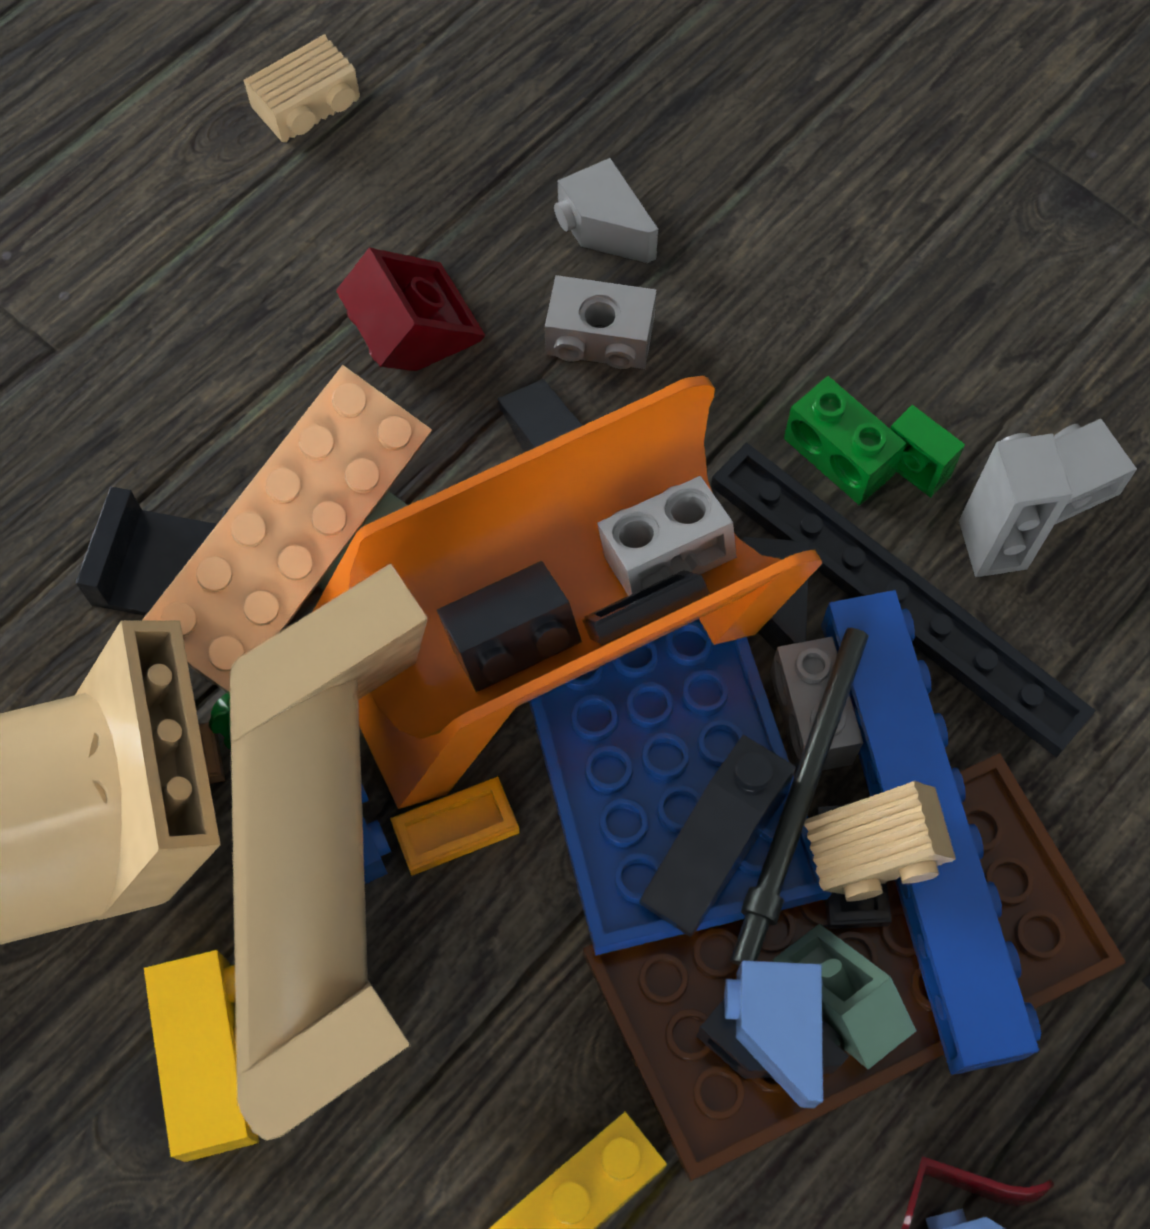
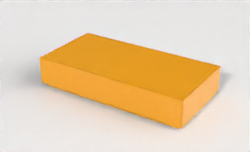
(455, 825)

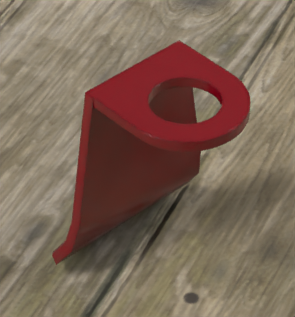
(975, 1184)

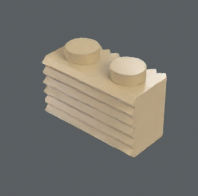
(303, 88)
(880, 841)

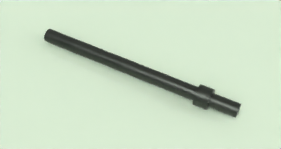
(763, 902)

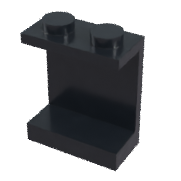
(136, 553)

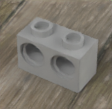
(666, 535)
(799, 682)

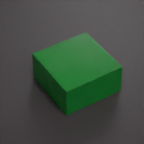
(929, 451)

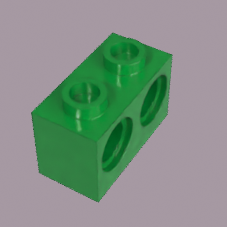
(844, 440)

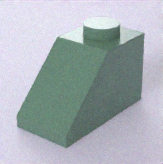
(856, 996)

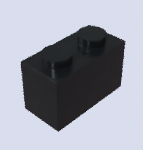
(509, 625)

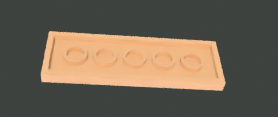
(289, 524)

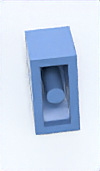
(781, 1023)

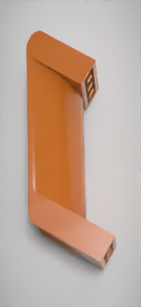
(526, 511)

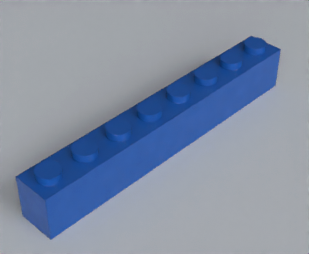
(955, 915)

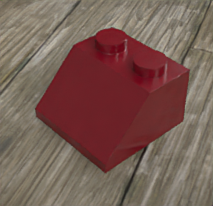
(407, 310)

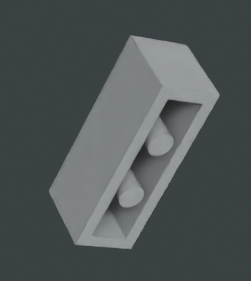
(1014, 504)

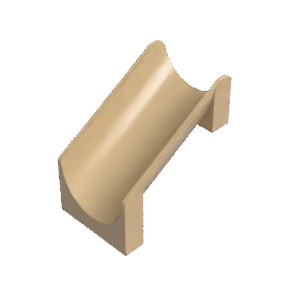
(104, 790)
(301, 972)

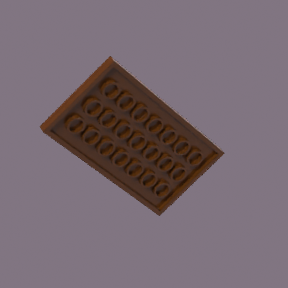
(675, 983)

